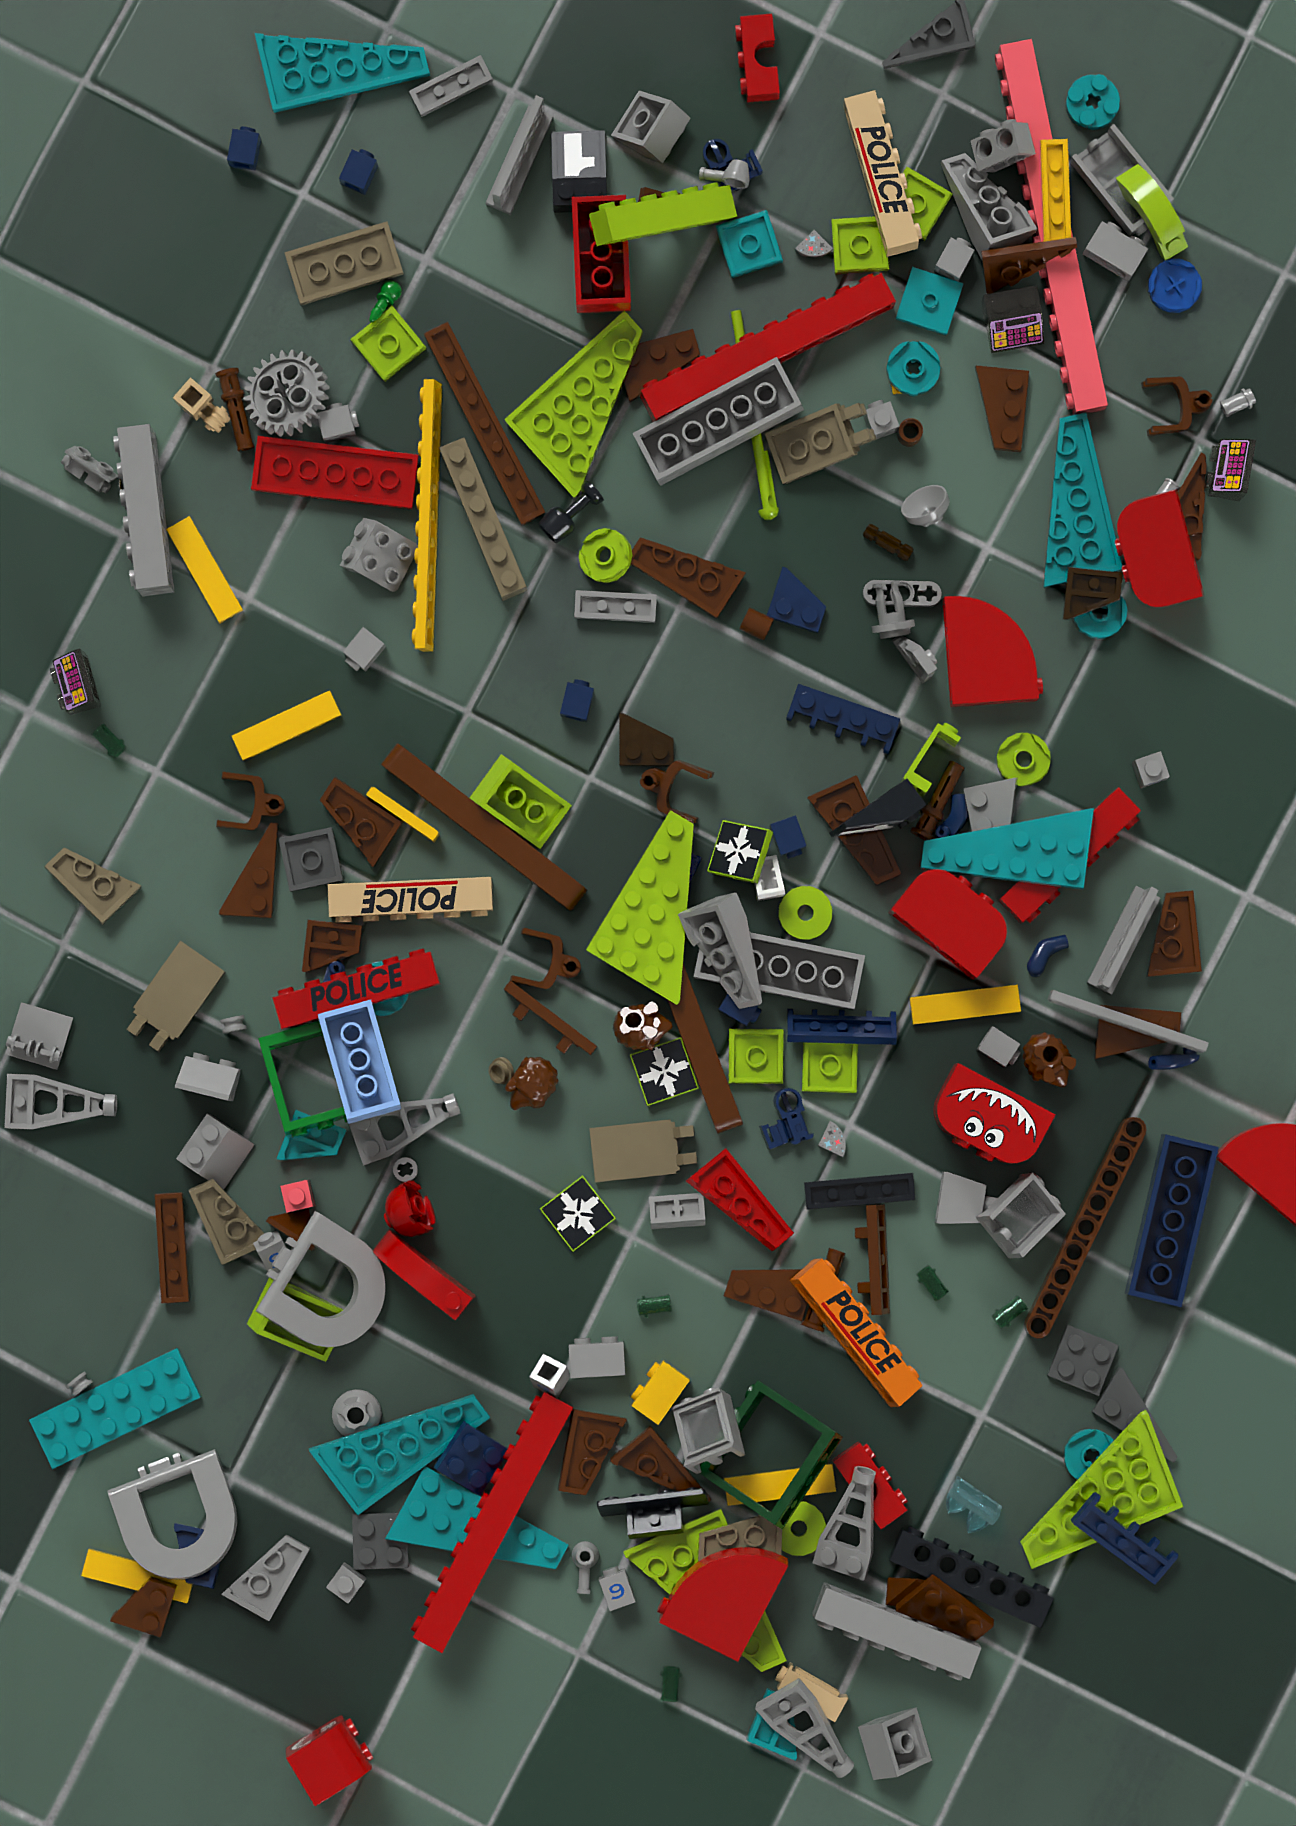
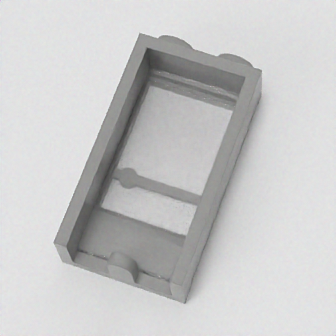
(1100, 166)

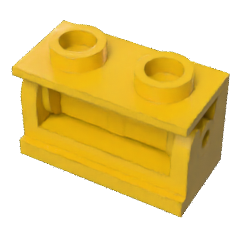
(659, 1392)

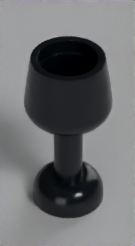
(558, 523)

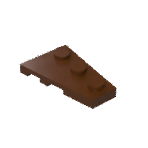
(657, 358)
(1005, 404)
(361, 818)
(1176, 937)
(1117, 1039)
(767, 1290)
(586, 1448)
(946, 1609)

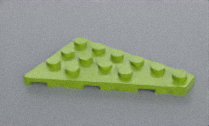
(643, 926)

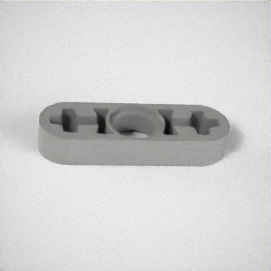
(922, 586)

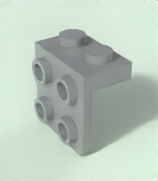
(379, 554)

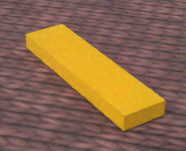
(1055, 189)
(204, 569)
(286, 725)
(965, 1004)
(773, 1484)
(126, 1573)

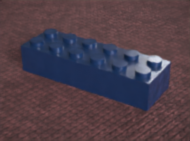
(1171, 1220)

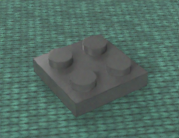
(311, 859)
(1082, 1360)
(371, 1547)

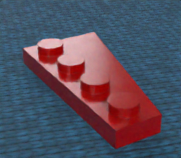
(737, 1196)

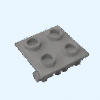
(39, 1036)

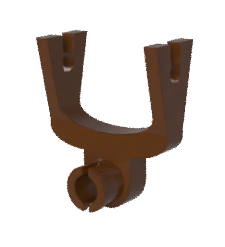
(1188, 403)
(664, 781)
(261, 805)
(557, 964)

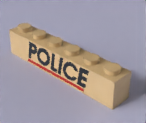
(881, 173)
(410, 898)

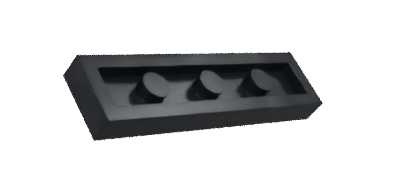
(859, 1191)

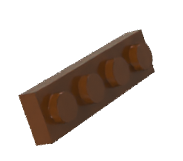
(172, 1247)

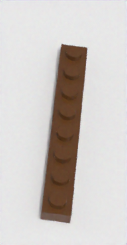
(484, 423)

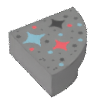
(813, 246)
(833, 1139)

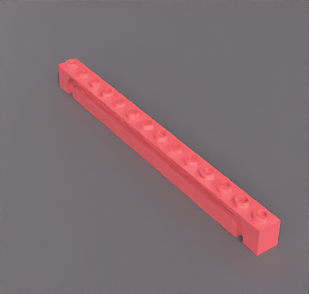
(1062, 275)

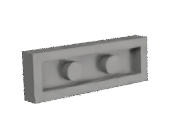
(451, 86)
(615, 606)

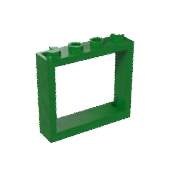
(281, 1039)

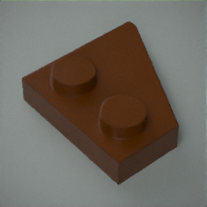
(329, 943)
(147, 1607)

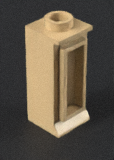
(827, 1696)

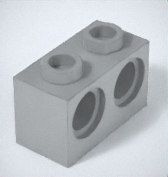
(1002, 146)

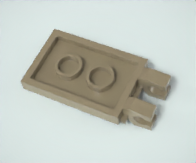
(817, 441)
(175, 995)
(638, 1150)

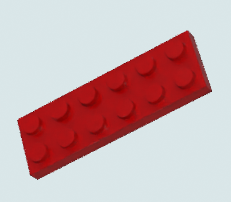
(335, 472)

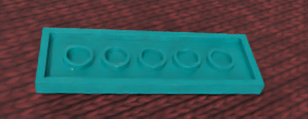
(115, 1408)

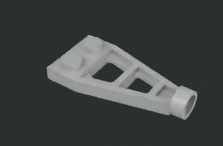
(21, 1102)
(370, 1139)
(842, 1556)
(792, 1700)

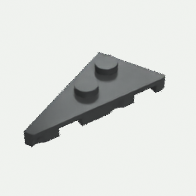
(944, 35)
(1121, 1405)

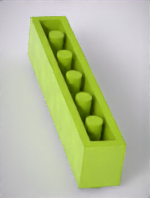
(663, 214)

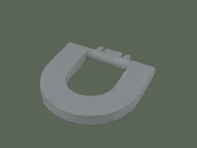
(366, 1276)
(218, 1505)

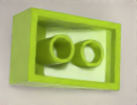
(520, 801)
(274, 1332)

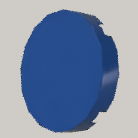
(1174, 285)

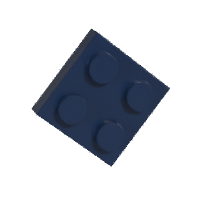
(471, 1458)

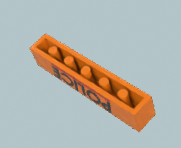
(856, 1332)

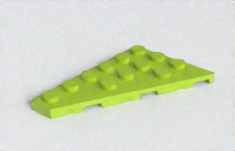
(572, 408)
(1126, 1475)
(670, 1556)

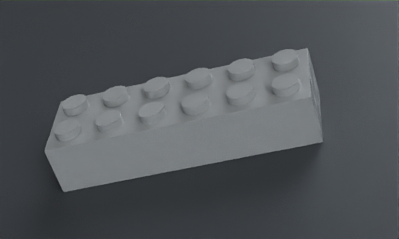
(718, 421)
(145, 510)
(800, 971)
(896, 1631)

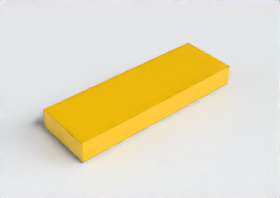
(403, 814)

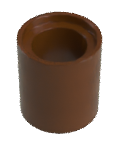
(913, 423)
(756, 624)

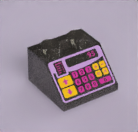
(1013, 319)
(1230, 469)
(75, 682)

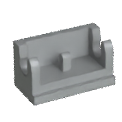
(677, 1211)

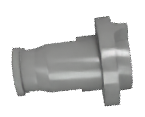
(892, 623)

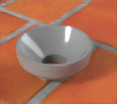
(926, 505)
(362, 1400)

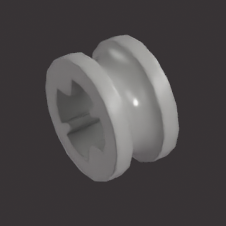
(233, 1024)
(403, 1161)
(79, 1384)

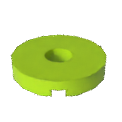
(619, 560)
(1034, 747)
(789, 912)
(808, 1541)

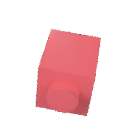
(297, 1196)

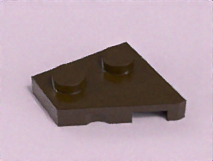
(1090, 590)
(643, 744)

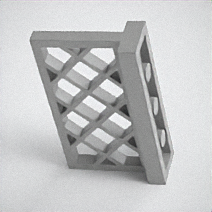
(520, 157)
(1124, 939)

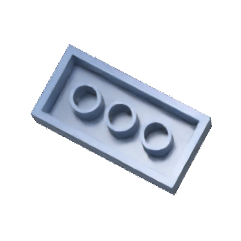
(359, 1061)

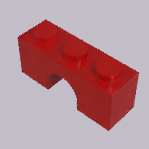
(759, 82)
(887, 1502)

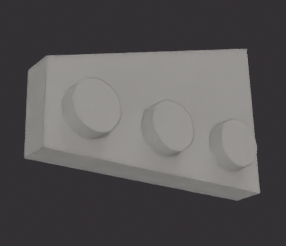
(920, 661)
(268, 1579)

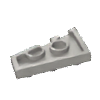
(991, 804)

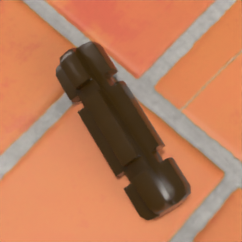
(888, 542)

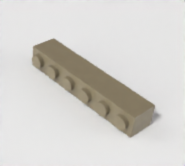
(483, 519)

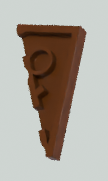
(1013, 263)
(1192, 502)
(255, 886)
(652, 1458)

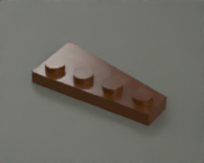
(691, 577)
(869, 849)

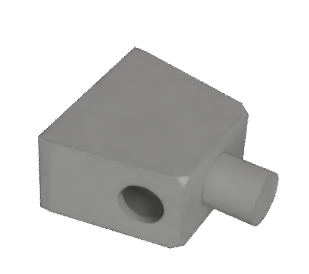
(960, 1200)

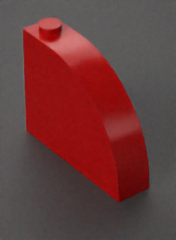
(987, 655)
(1266, 1163)
(423, 1274)
(724, 1598)

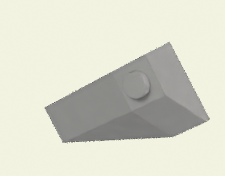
(986, 210)
(725, 940)

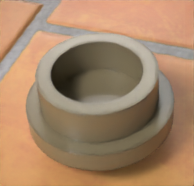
(501, 1070)

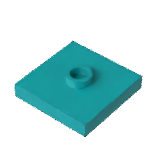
(749, 244)
(929, 301)

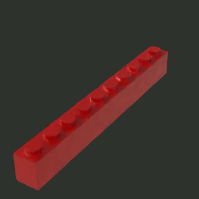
(780, 340)
(492, 1522)

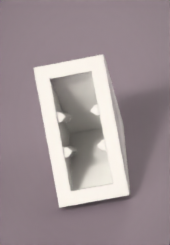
(770, 880)

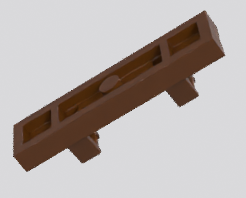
(528, 1003)
(878, 1265)

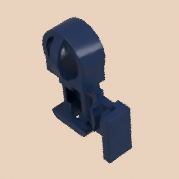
(728, 158)
(789, 1127)

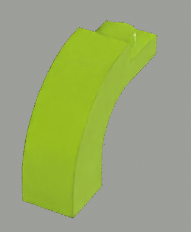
(1155, 209)

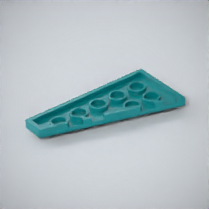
(324, 69)
(1079, 513)
(1031, 851)
(384, 1456)
(440, 1511)

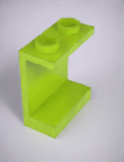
(947, 734)

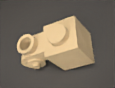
(198, 404)

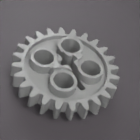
(265, 403)

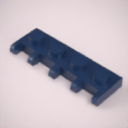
(844, 715)
(841, 1028)
(1122, 1540)

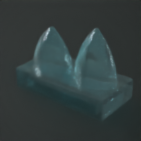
(982, 1508)

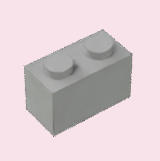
(1115, 250)
(597, 1358)

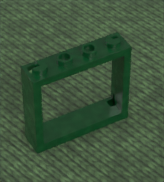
(806, 1474)

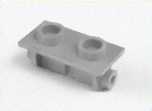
(80, 461)

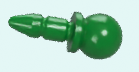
(389, 293)

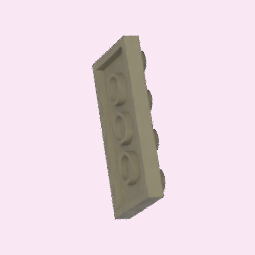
(344, 263)

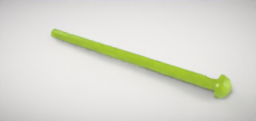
(762, 461)

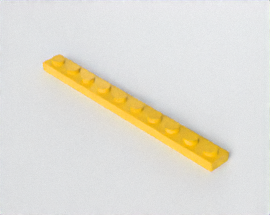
(427, 525)

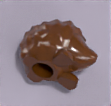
(640, 1026)
(1048, 1059)
(532, 1083)

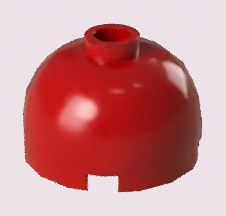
(408, 1211)

